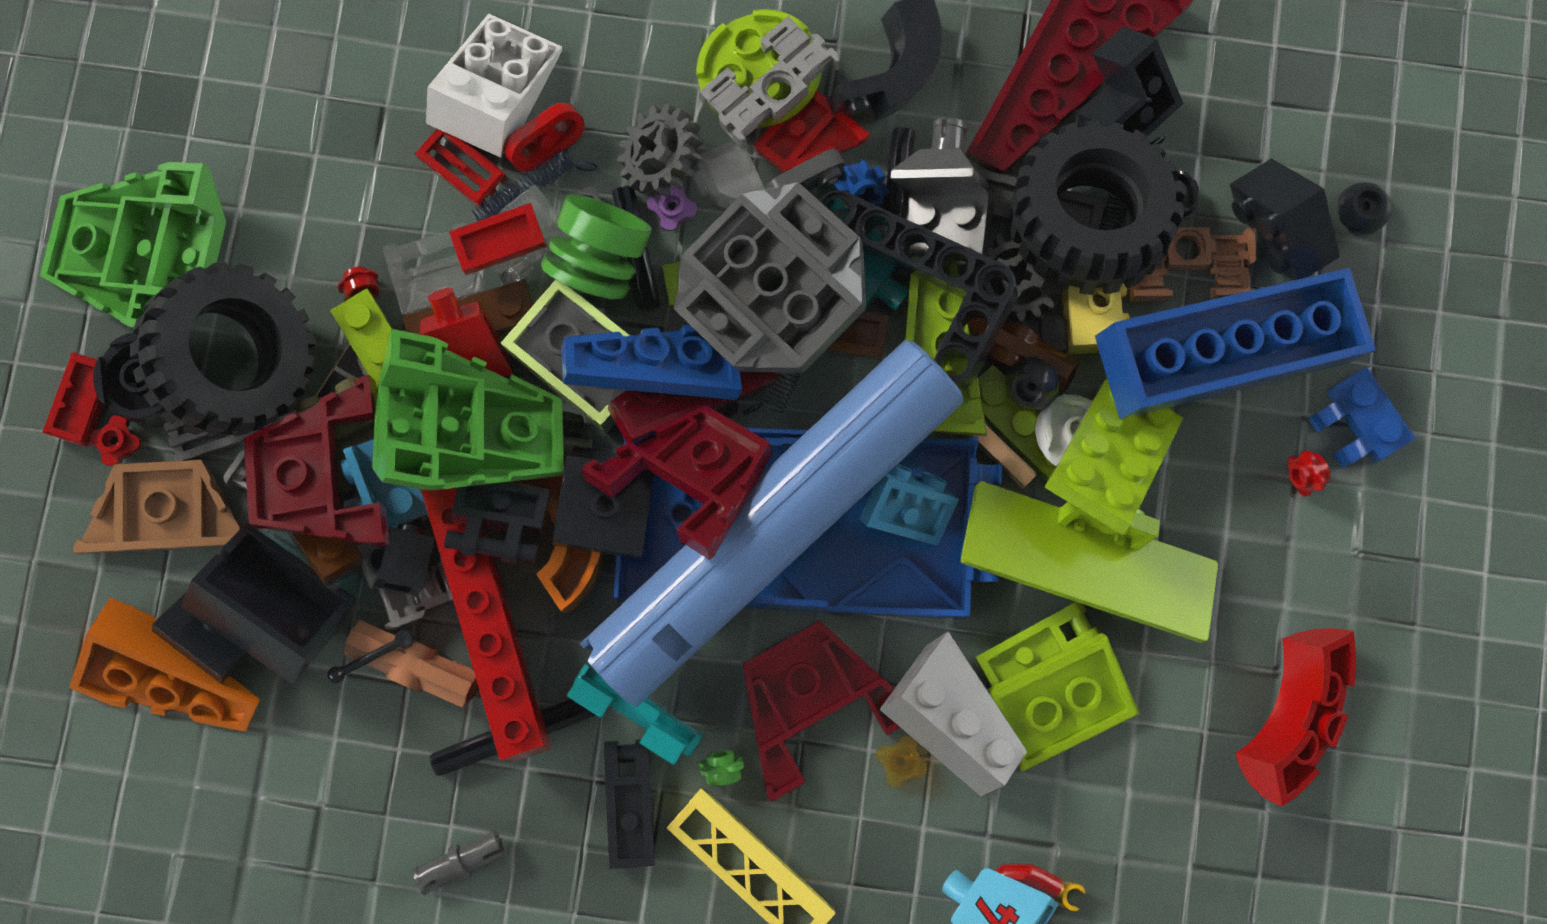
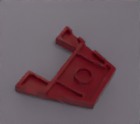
(703, 458)
(295, 472)
(798, 686)

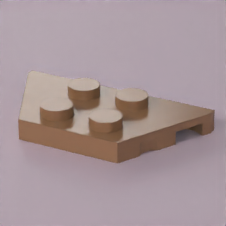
(159, 509)

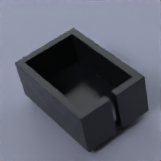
(268, 602)

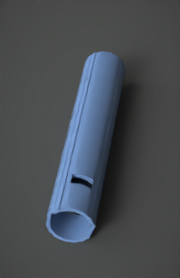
(778, 522)

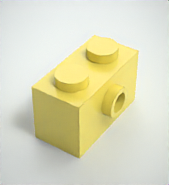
(1089, 316)

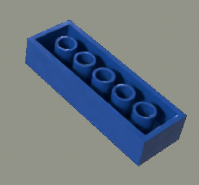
(1234, 342)

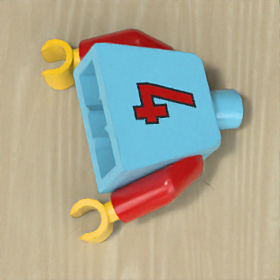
(1008, 895)

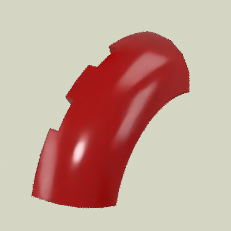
(1305, 715)

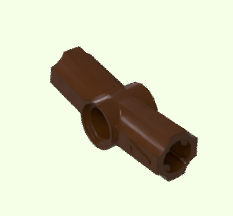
(1018, 343)

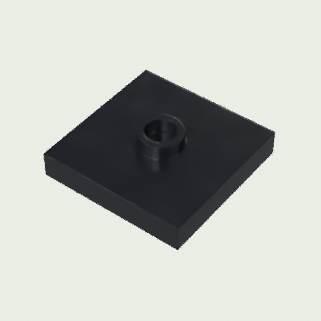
(596, 521)
(199, 642)

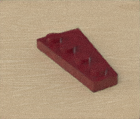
(642, 412)

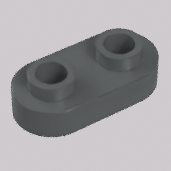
(815, 172)

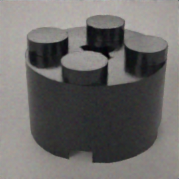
(118, 387)

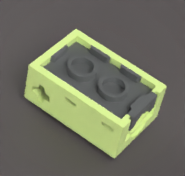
(538, 344)

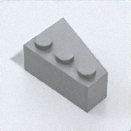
(955, 717)

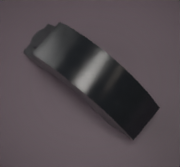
(915, 47)

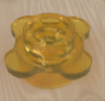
(913, 766)

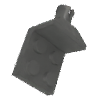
(946, 192)

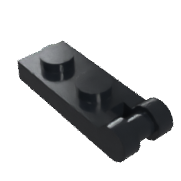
(629, 806)

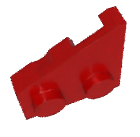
(809, 134)

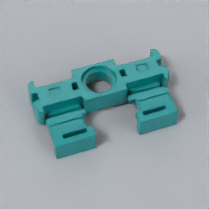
(664, 732)

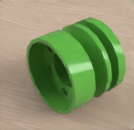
(593, 255)

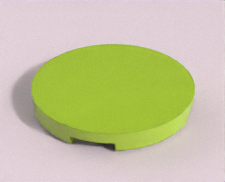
(740, 50)

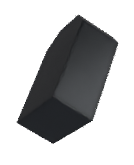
(1054, 331)

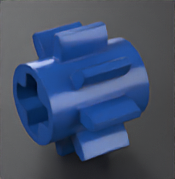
(863, 182)

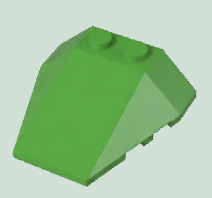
(134, 237)
(459, 423)

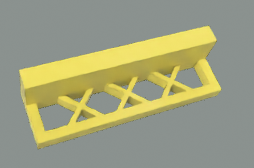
(758, 852)

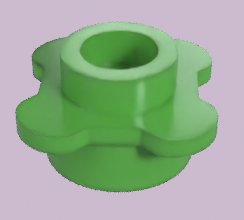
(721, 768)

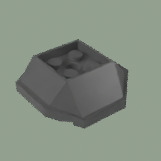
(764, 239)

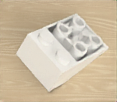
(490, 84)

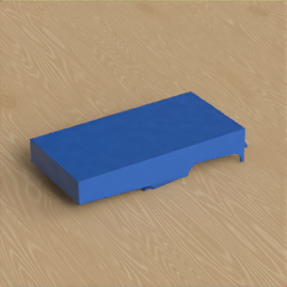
(850, 563)

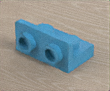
(400, 501)
(910, 505)

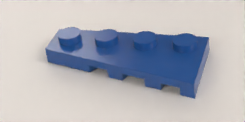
(650, 363)

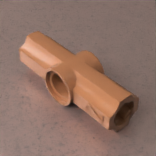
(414, 667)

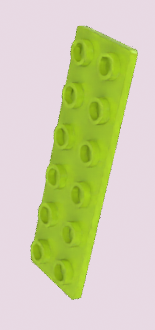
(1089, 562)

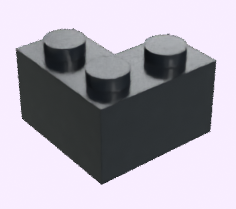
(1138, 84)
(1289, 215)

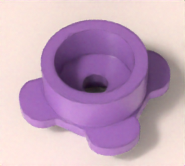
(669, 218)

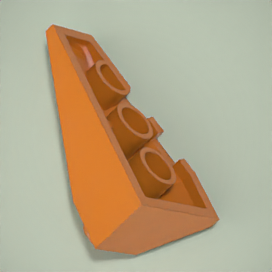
(132, 664)

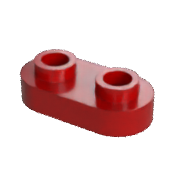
(544, 136)

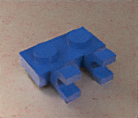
(1369, 416)

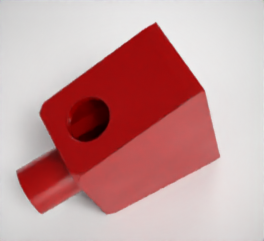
(466, 331)

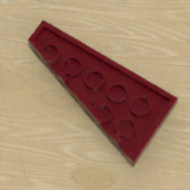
(1059, 72)

